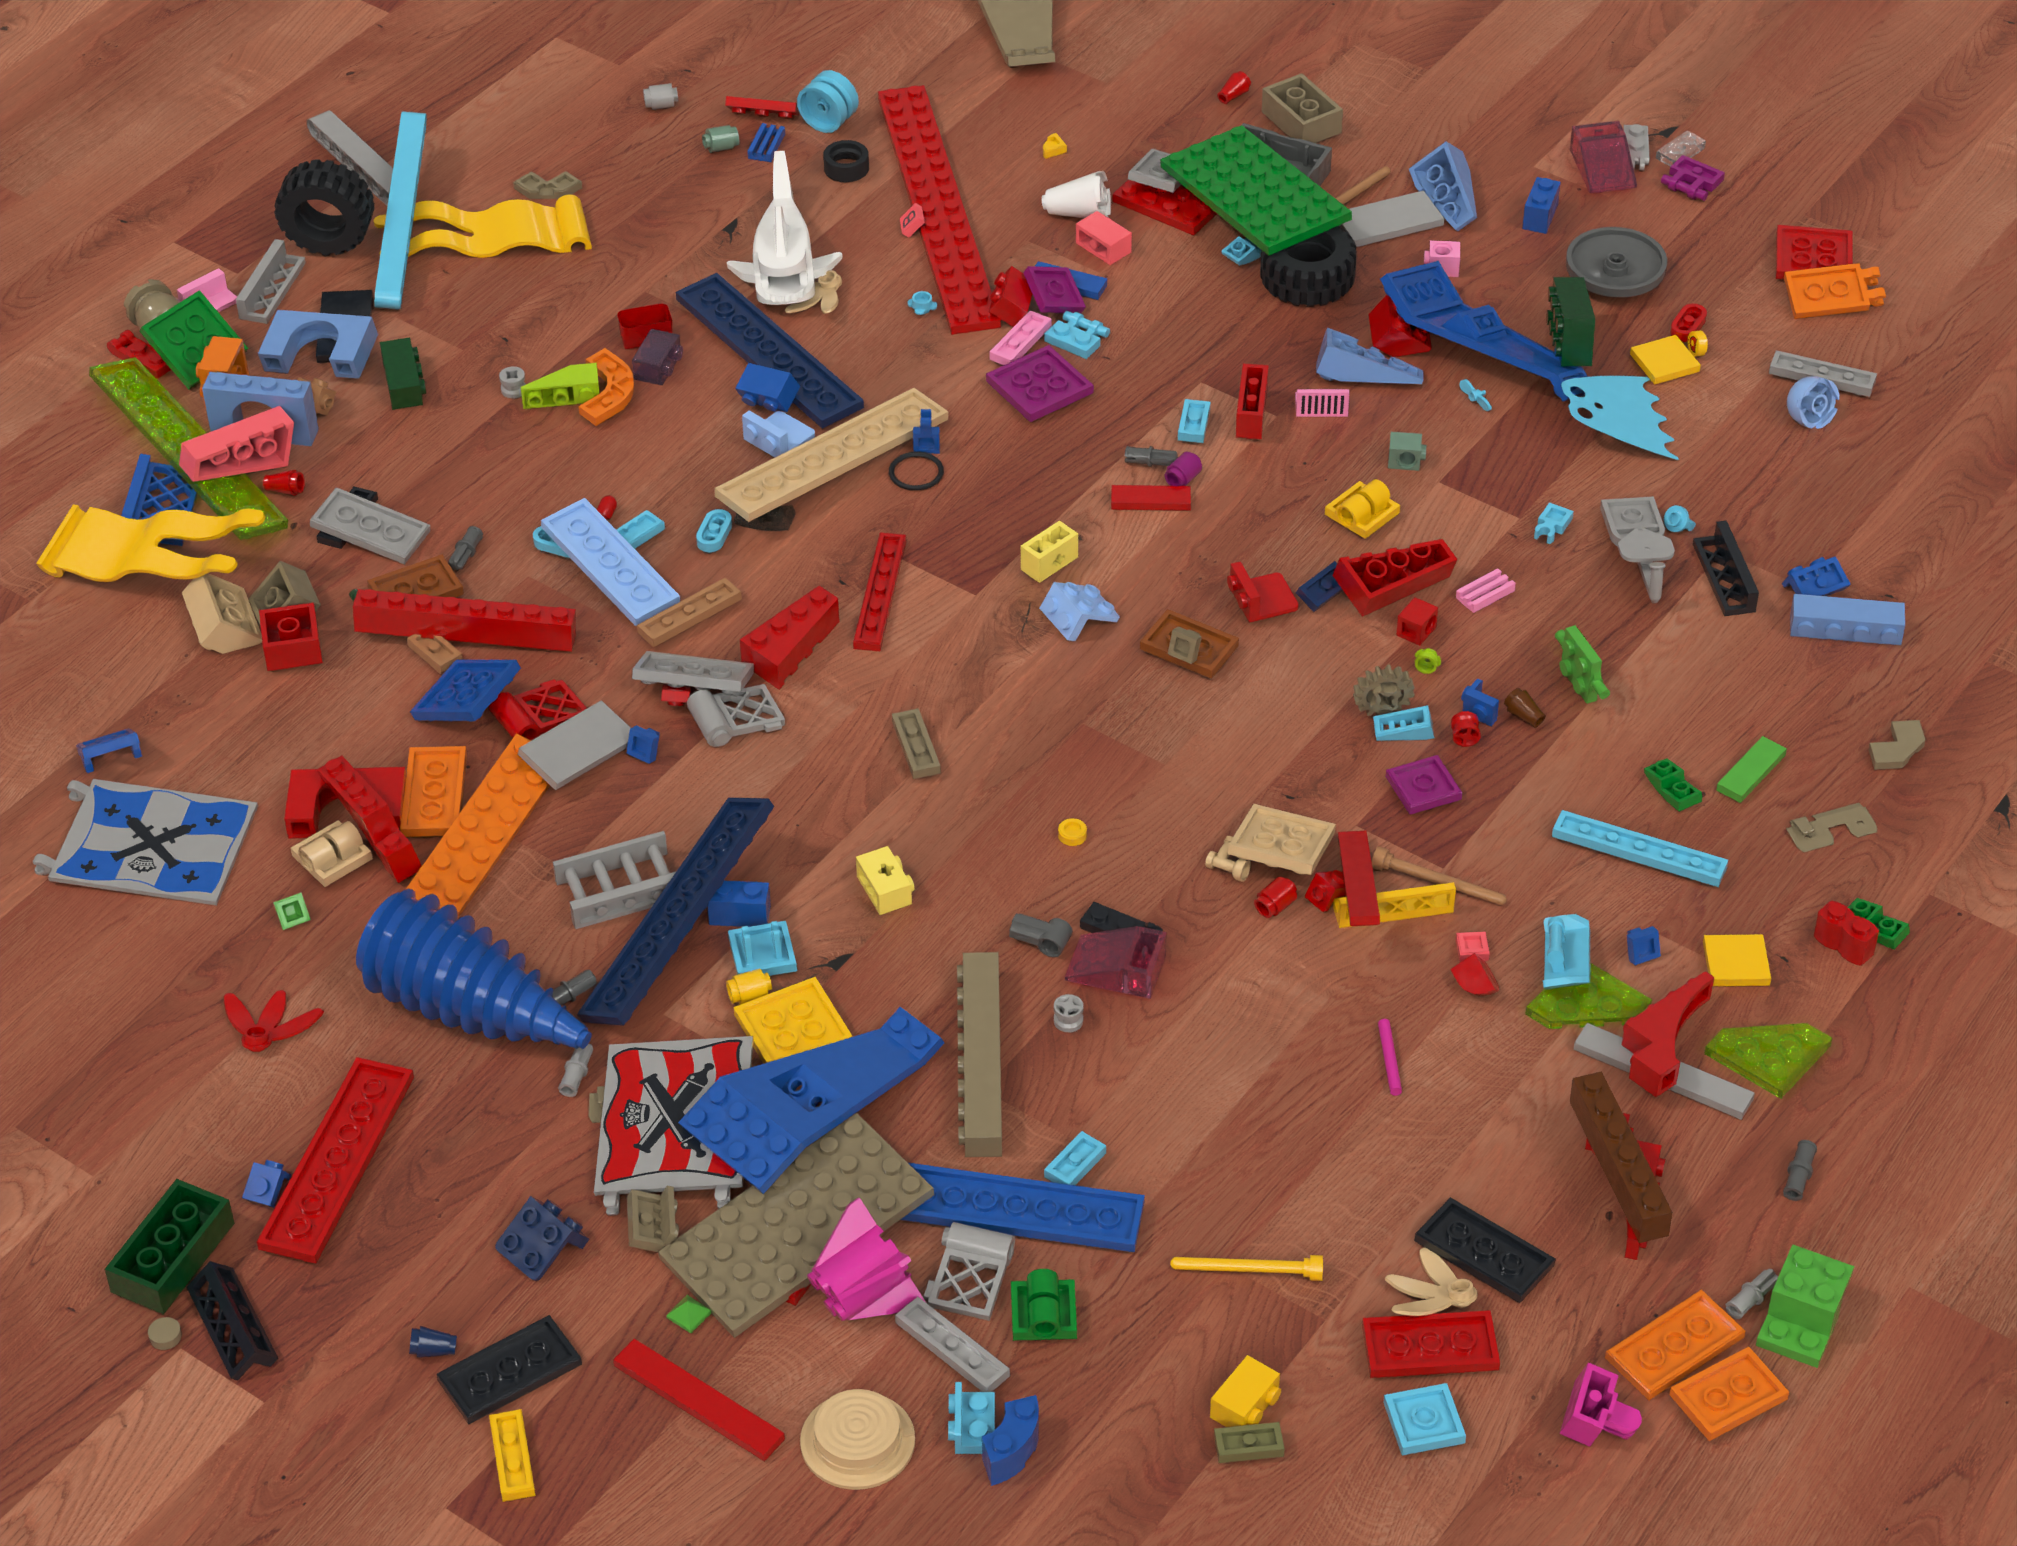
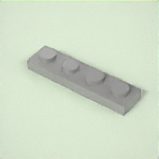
(1844, 377)
(952, 1345)

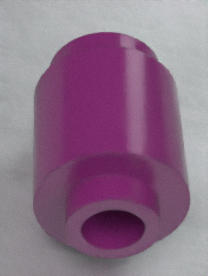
(1183, 469)

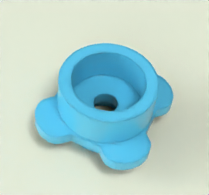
(922, 302)

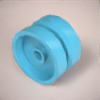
(827, 101)

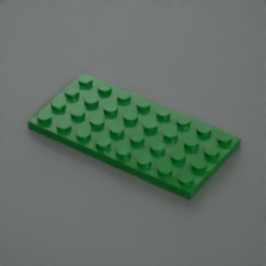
(1255, 190)

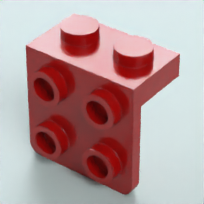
(1262, 595)

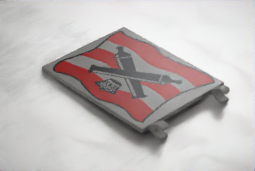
(643, 1101)

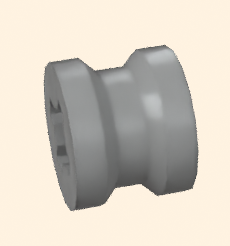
(512, 380)
(1068, 1013)

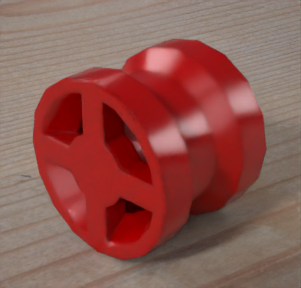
(1465, 729)

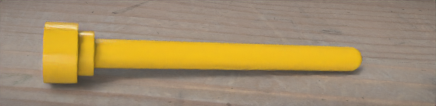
(1310, 1267)

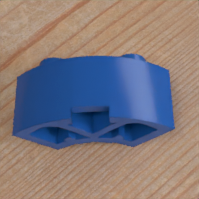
(1012, 1441)

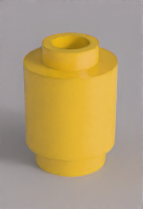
(748, 986)

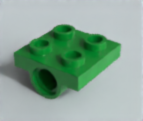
(1043, 1307)

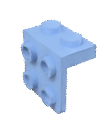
(776, 433)
(1072, 605)

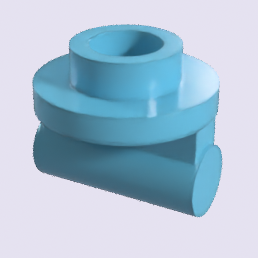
(1677, 519)

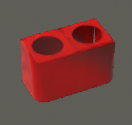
(638, 321)

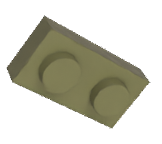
(1249, 1442)

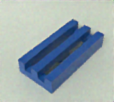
(779, 135)

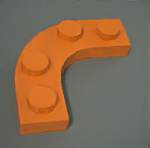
(617, 391)

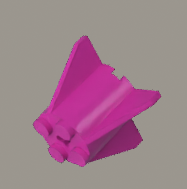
(861, 1270)

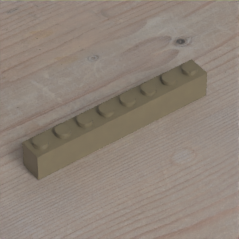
(981, 1055)

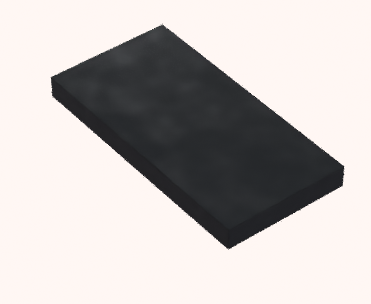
(345, 303)
(1485, 1250)
(509, 1369)

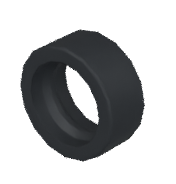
(846, 171)

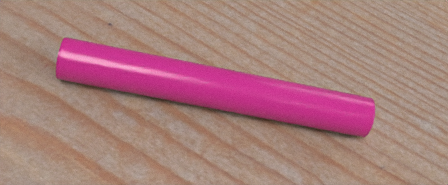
(1389, 1057)

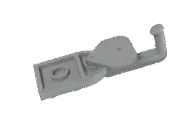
(1640, 538)

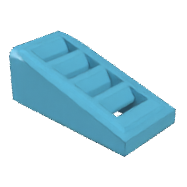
(1419, 730)

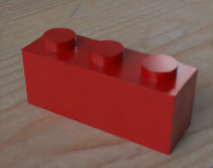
(1252, 401)

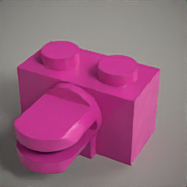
(1595, 1408)

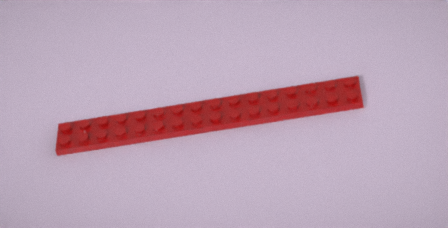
(946, 228)

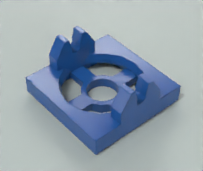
(108, 744)

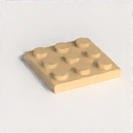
(1281, 839)

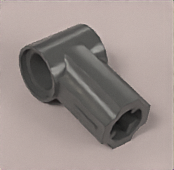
(1048, 936)

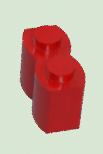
(1845, 932)

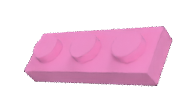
(1020, 338)

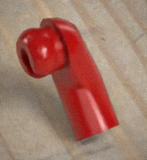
(607, 507)

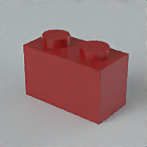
(1010, 296)

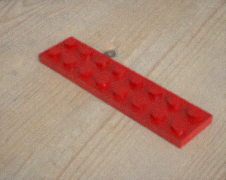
(335, 1160)

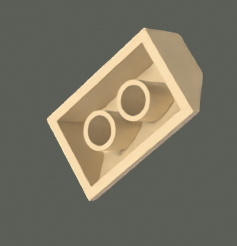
(221, 614)

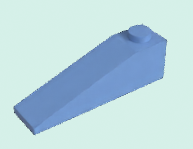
(1347, 361)

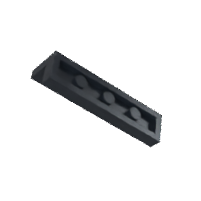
(1735, 571)
(237, 1313)

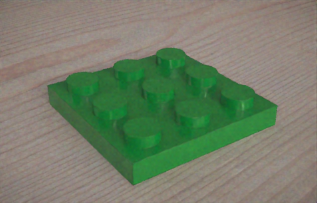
(184, 333)

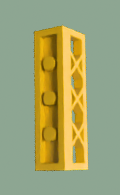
(1405, 903)

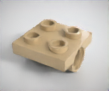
(332, 852)

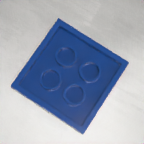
(465, 690)

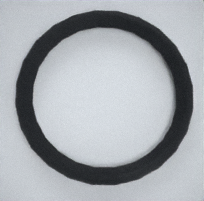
(916, 454)

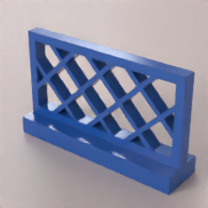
(140, 498)

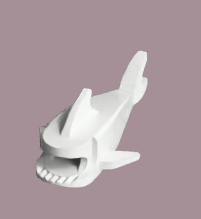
(782, 249)

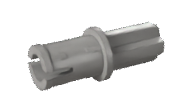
(575, 1070)
(1751, 1294)

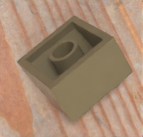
(282, 588)

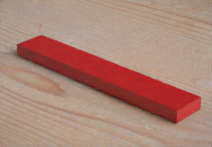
(879, 592)
(1358, 878)
(699, 1399)

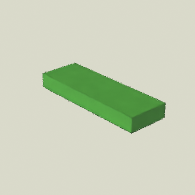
(1751, 769)

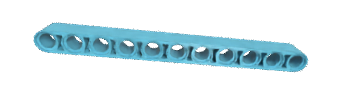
(400, 210)

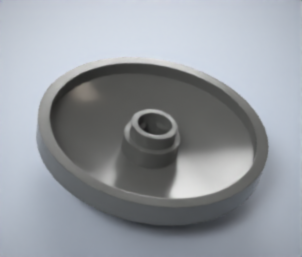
(1617, 261)

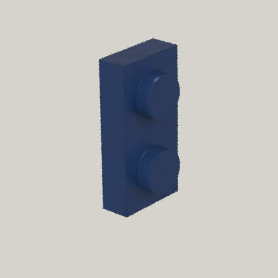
(1320, 588)

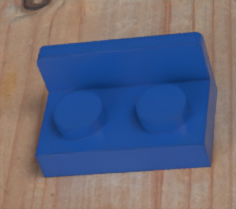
(1819, 579)

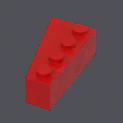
(1389, 576)
(790, 636)

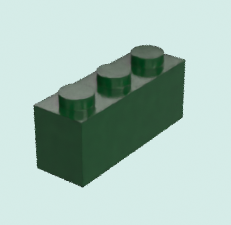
(403, 373)

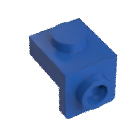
(1479, 703)
(265, 1183)

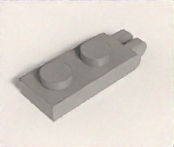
(1638, 144)

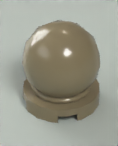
(148, 302)

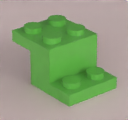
(1805, 1306)

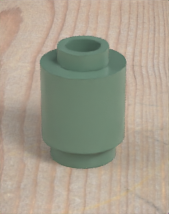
(720, 138)

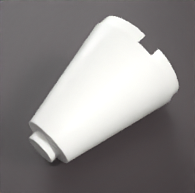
(1079, 197)

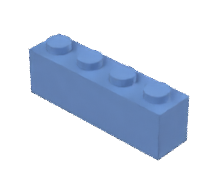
(1847, 619)

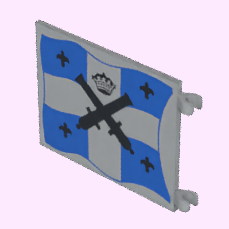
(150, 841)

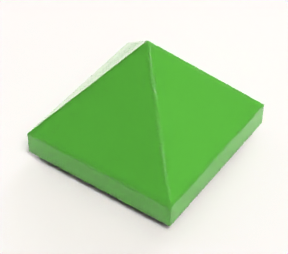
(291, 911)
(688, 1314)

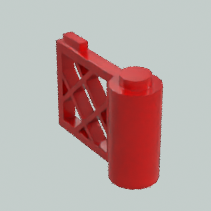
(524, 718)

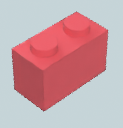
(1103, 238)

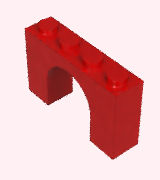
(310, 794)

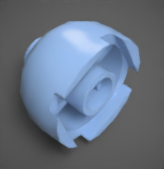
(1812, 401)

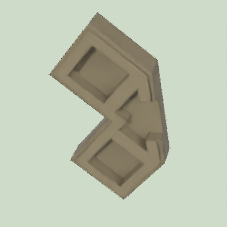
(537, 188)
(1907, 741)

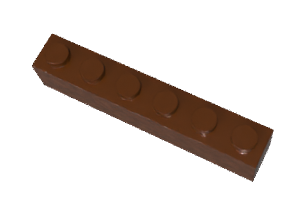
(1620, 1157)

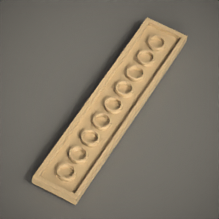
(827, 455)

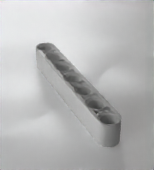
(352, 152)

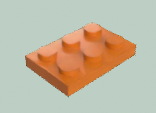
(1729, 1393)

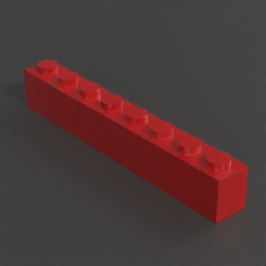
(464, 620)

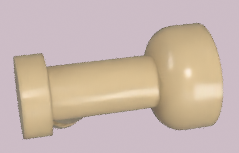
(1239, 869)

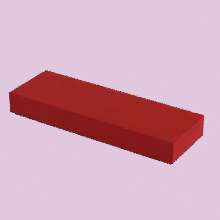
(1150, 497)

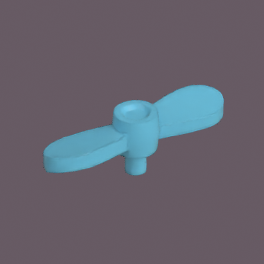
(1475, 395)

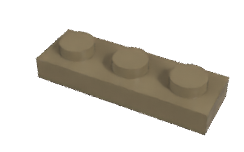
(916, 743)

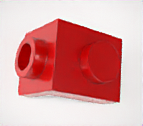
(1325, 888)

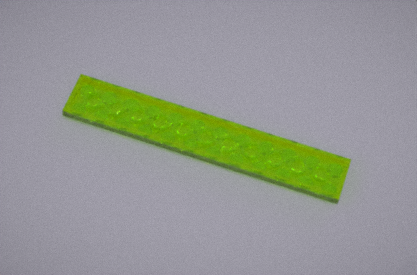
(166, 427)

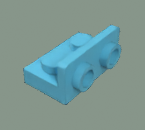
(973, 1419)

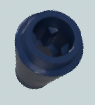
(430, 1342)

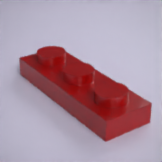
(762, 107)

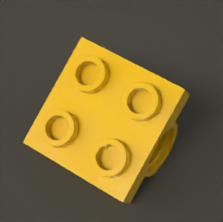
(1363, 508)

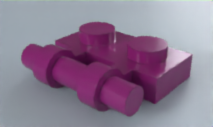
(1694, 172)

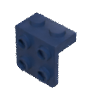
(538, 1237)

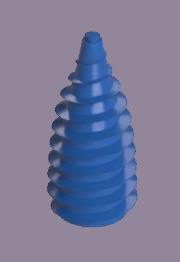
(456, 974)

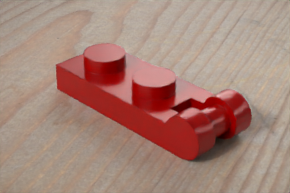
(142, 351)

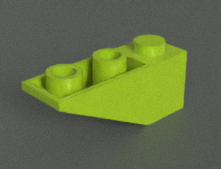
(564, 387)

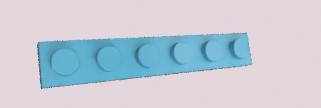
(1640, 848)

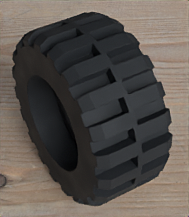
(330, 184)
(1312, 270)

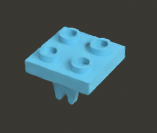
(763, 948)

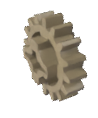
(1383, 690)

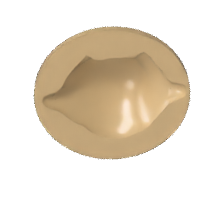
(857, 1440)

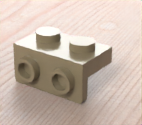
(652, 1219)

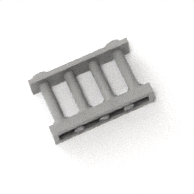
(622, 900)

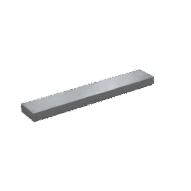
(1690, 1082)

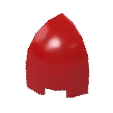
(1475, 976)

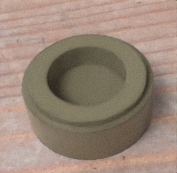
(164, 1333)

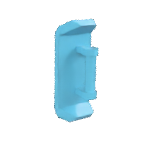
(1566, 951)

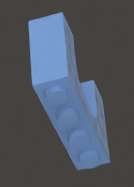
(295, 328)
(226, 392)

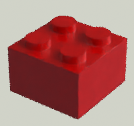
(290, 636)

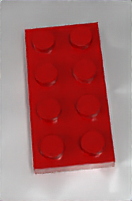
(1175, 209)
(1430, 1344)

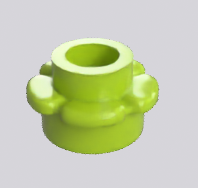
(1424, 665)

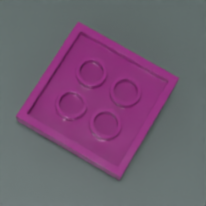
(1039, 383)

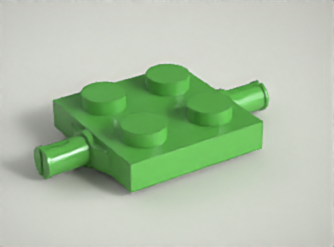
(1581, 665)

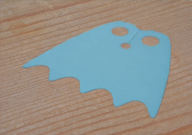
(1624, 413)

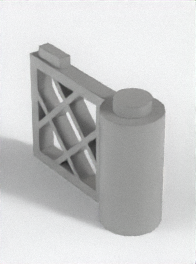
(717, 719)
(977, 1248)

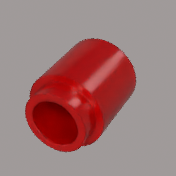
(1275, 897)

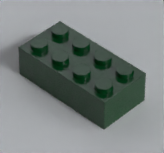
(1571, 321)
(169, 1246)

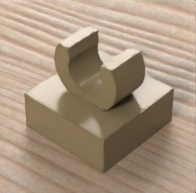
(1184, 644)

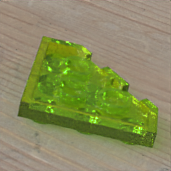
(1592, 1003)
(1769, 1054)

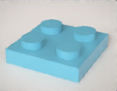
(1424, 1419)

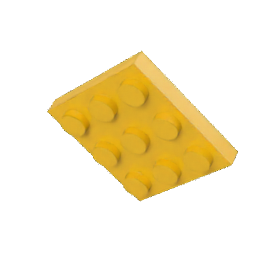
(791, 1021)

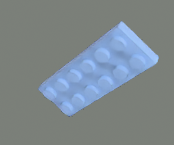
(610, 561)

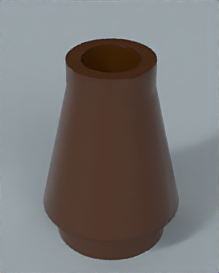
(1523, 706)

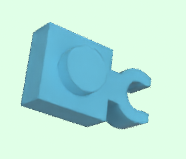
(1553, 520)

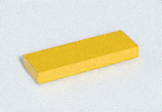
(512, 1455)

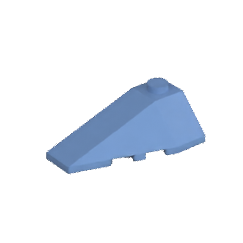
(1447, 183)

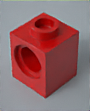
(1417, 621)

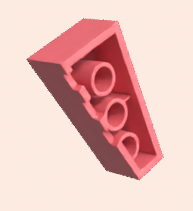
(240, 448)

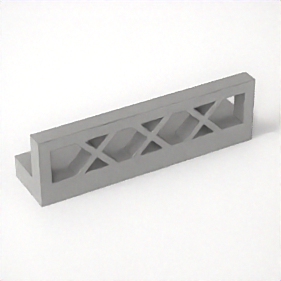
(262, 283)

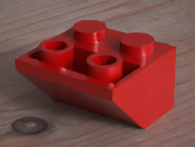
(1393, 334)

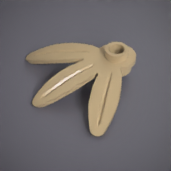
(825, 290)
(1438, 1297)

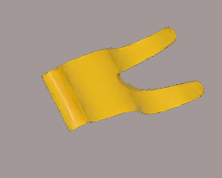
(502, 227)
(111, 546)

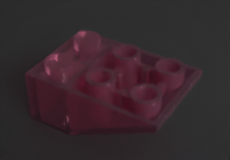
(1603, 156)
(1120, 960)

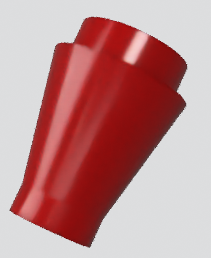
(1234, 87)
(286, 482)

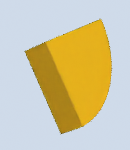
(1054, 146)

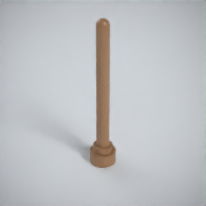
(1364, 185)
(1385, 860)

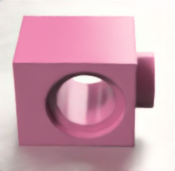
(1447, 254)

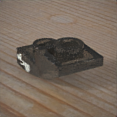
(774, 520)

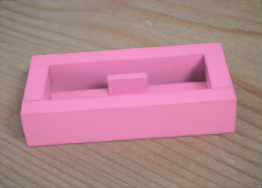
(1482, 588)

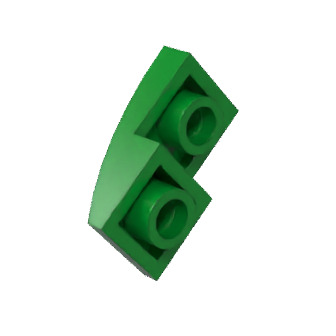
(1671, 784)
(1891, 931)

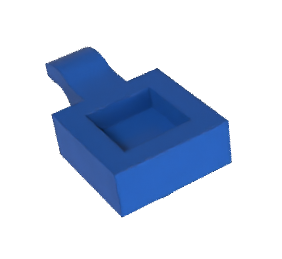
(926, 437)

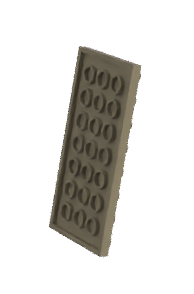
(764, 1245)

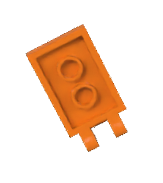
(1833, 290)

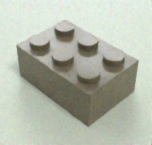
(1302, 109)

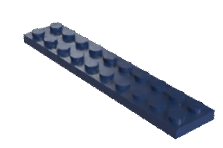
(764, 343)
(675, 911)

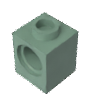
(1406, 451)

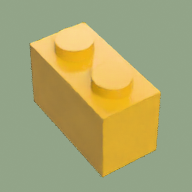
(1245, 1394)

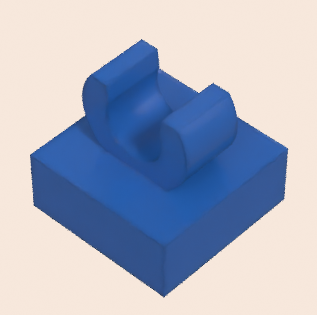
(643, 744)
(1643, 945)

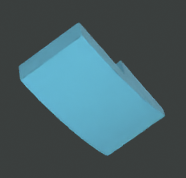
(1242, 251)

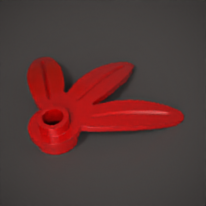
(260, 1035)

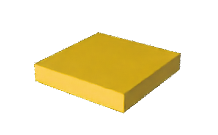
(1665, 359)
(1737, 960)

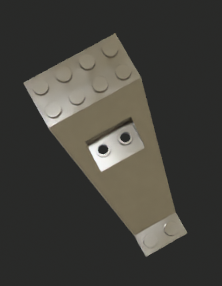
(1021, 29)

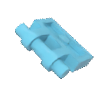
(1074, 340)

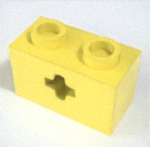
(1049, 551)
(884, 880)

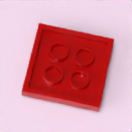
(1811, 248)

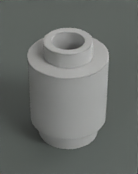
(660, 96)

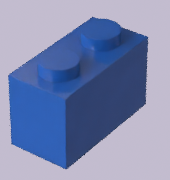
(1541, 205)
(767, 387)
(740, 904)

